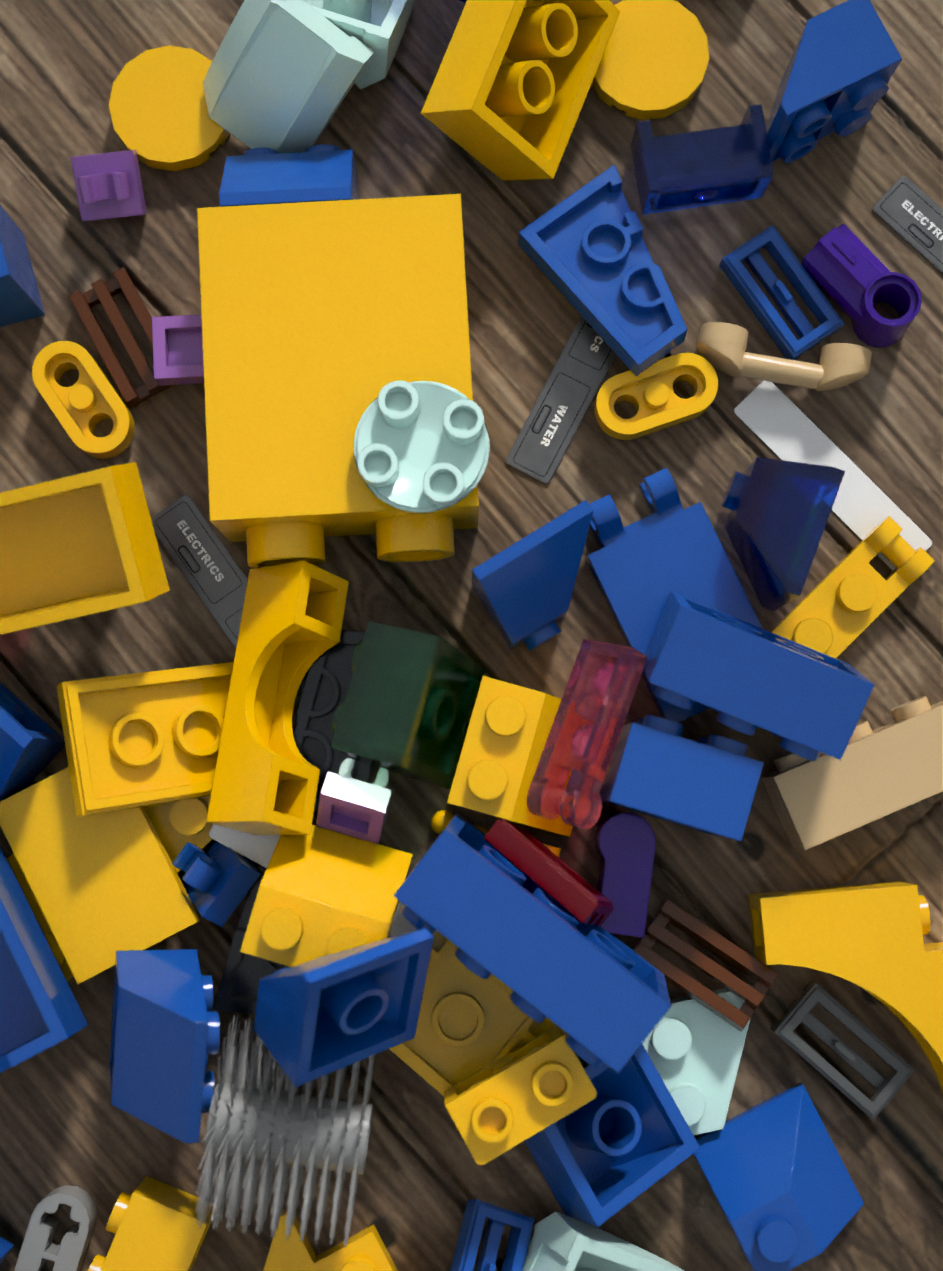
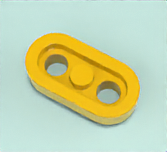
(654, 396)
(85, 402)

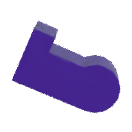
(625, 871)

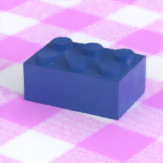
(755, 679)

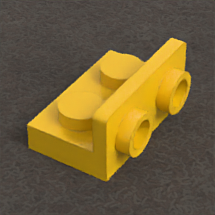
(518, 1095)

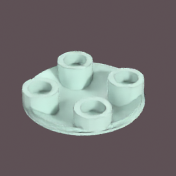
(421, 446)

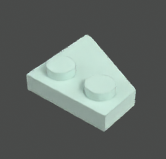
(698, 1059)

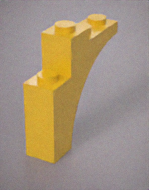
(865, 937)

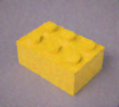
(519, 80)

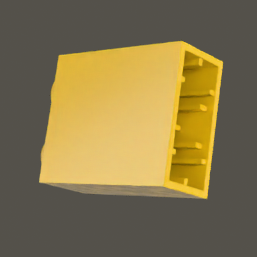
(298, 338)

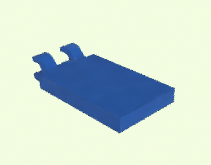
(659, 555)

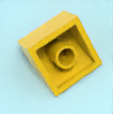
(503, 753)
(324, 897)

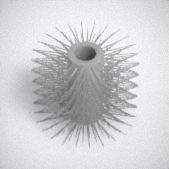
(281, 1131)

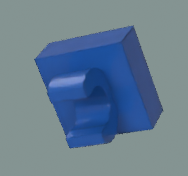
(215, 879)

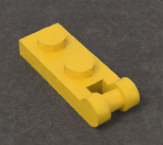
(854, 592)

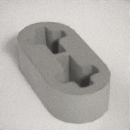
(39, 1237)

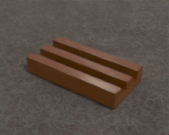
(103, 293)
(719, 945)

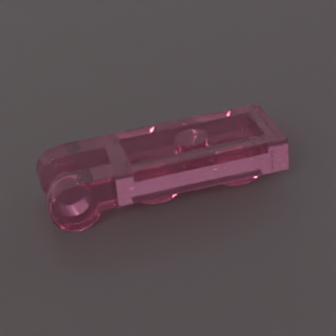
(585, 733)

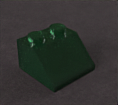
(407, 704)

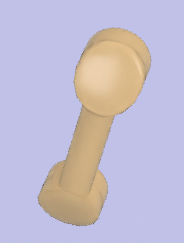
(726, 346)

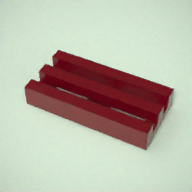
(550, 872)

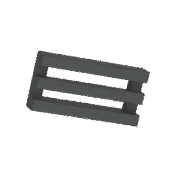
(800, 1013)

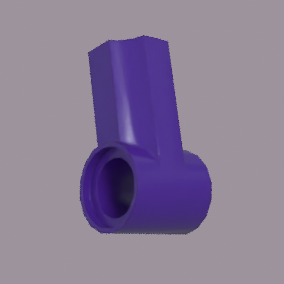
(857, 281)

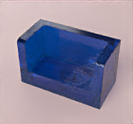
(702, 165)

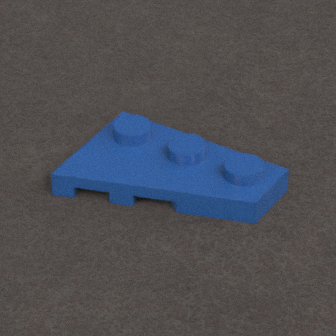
(602, 266)

